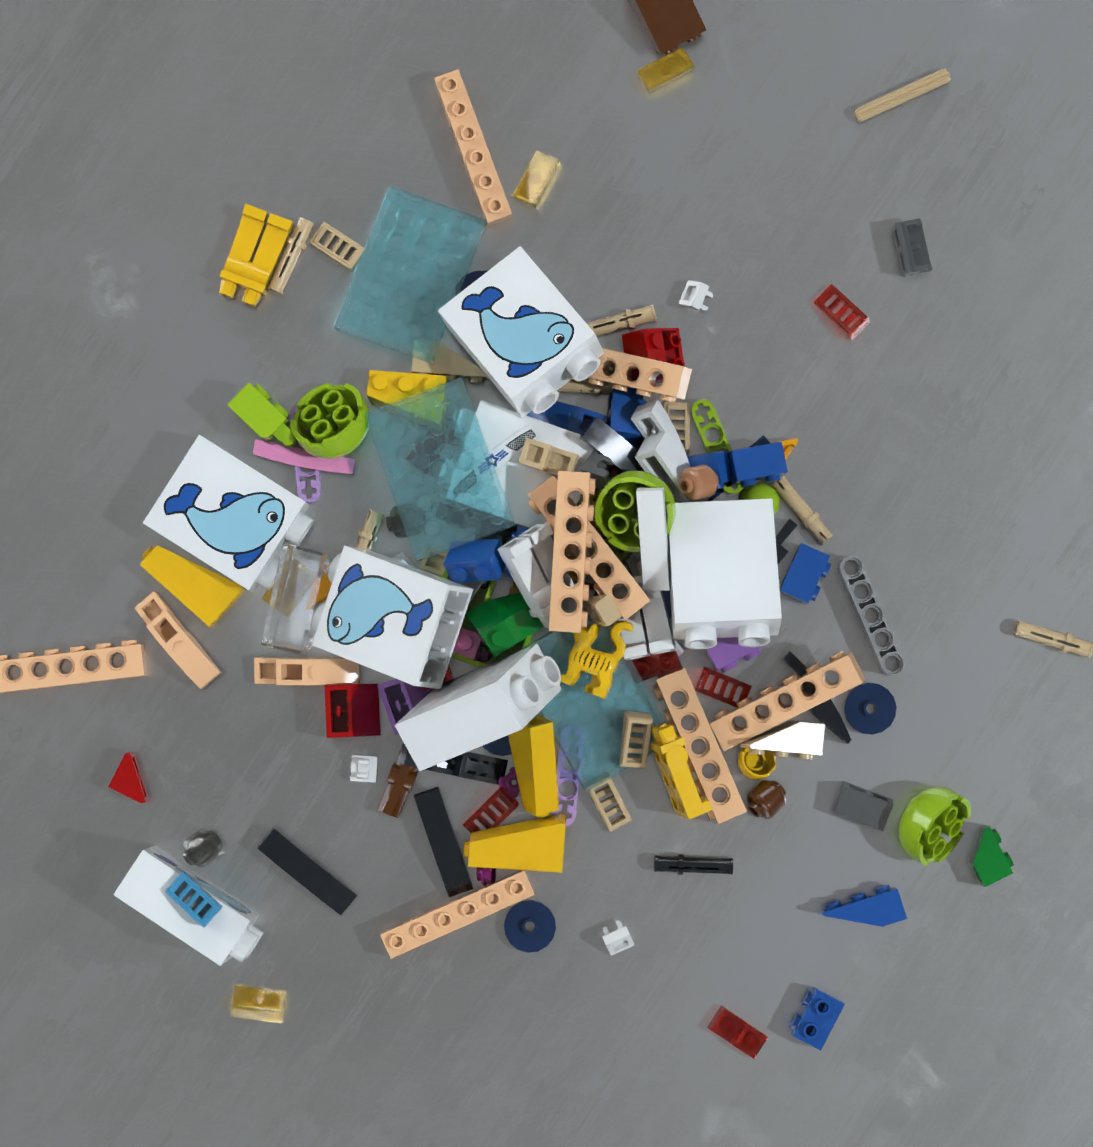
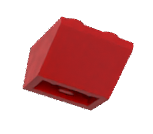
(654, 344)
(352, 710)

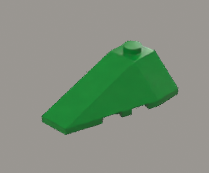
(503, 622)

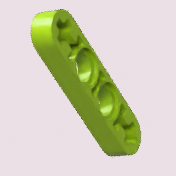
(721, 444)

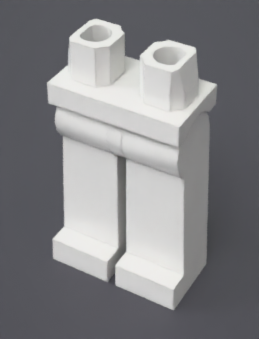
(530, 566)
(656, 622)

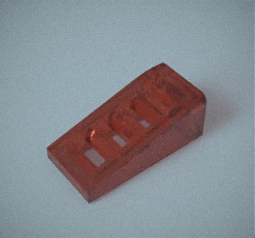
(857, 327)
(717, 675)
(502, 793)

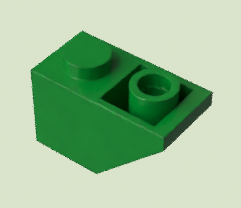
(988, 859)

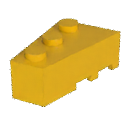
(390, 387)

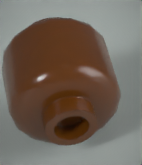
(766, 799)

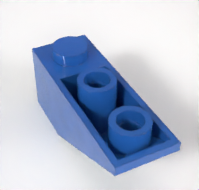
(567, 417)
(876, 909)

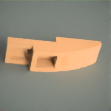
(176, 640)
(306, 671)

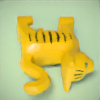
(597, 663)

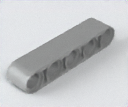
(872, 602)

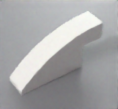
(662, 448)

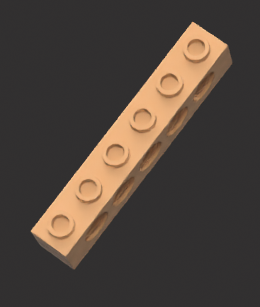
(473, 148)
(674, 376)
(567, 483)
(636, 597)
(133, 666)
(731, 735)
(732, 804)
(457, 914)

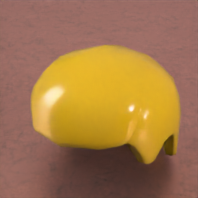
(755, 765)

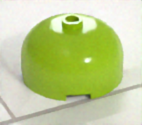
(334, 420)
(619, 514)
(926, 817)

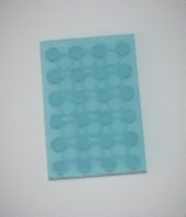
(409, 273)
(439, 469)
(592, 726)

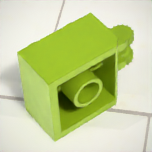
(261, 416)

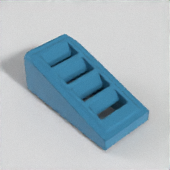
(209, 915)

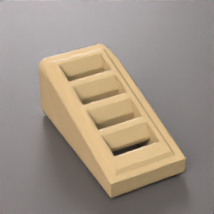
(355, 257)
(686, 417)
(601, 610)
(641, 718)
(617, 822)

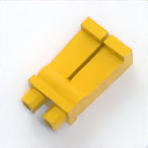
(239, 268)
(675, 772)

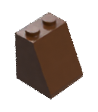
(668, 22)

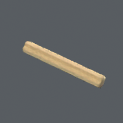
(902, 95)

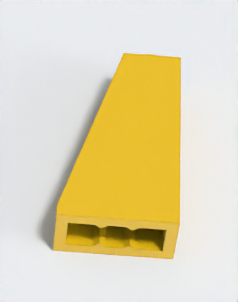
(196, 587)
(536, 766)
(520, 846)

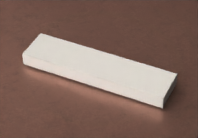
(653, 539)

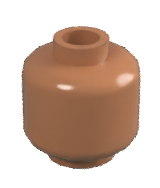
(699, 482)

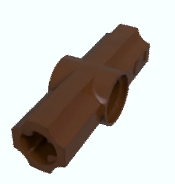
(398, 786)

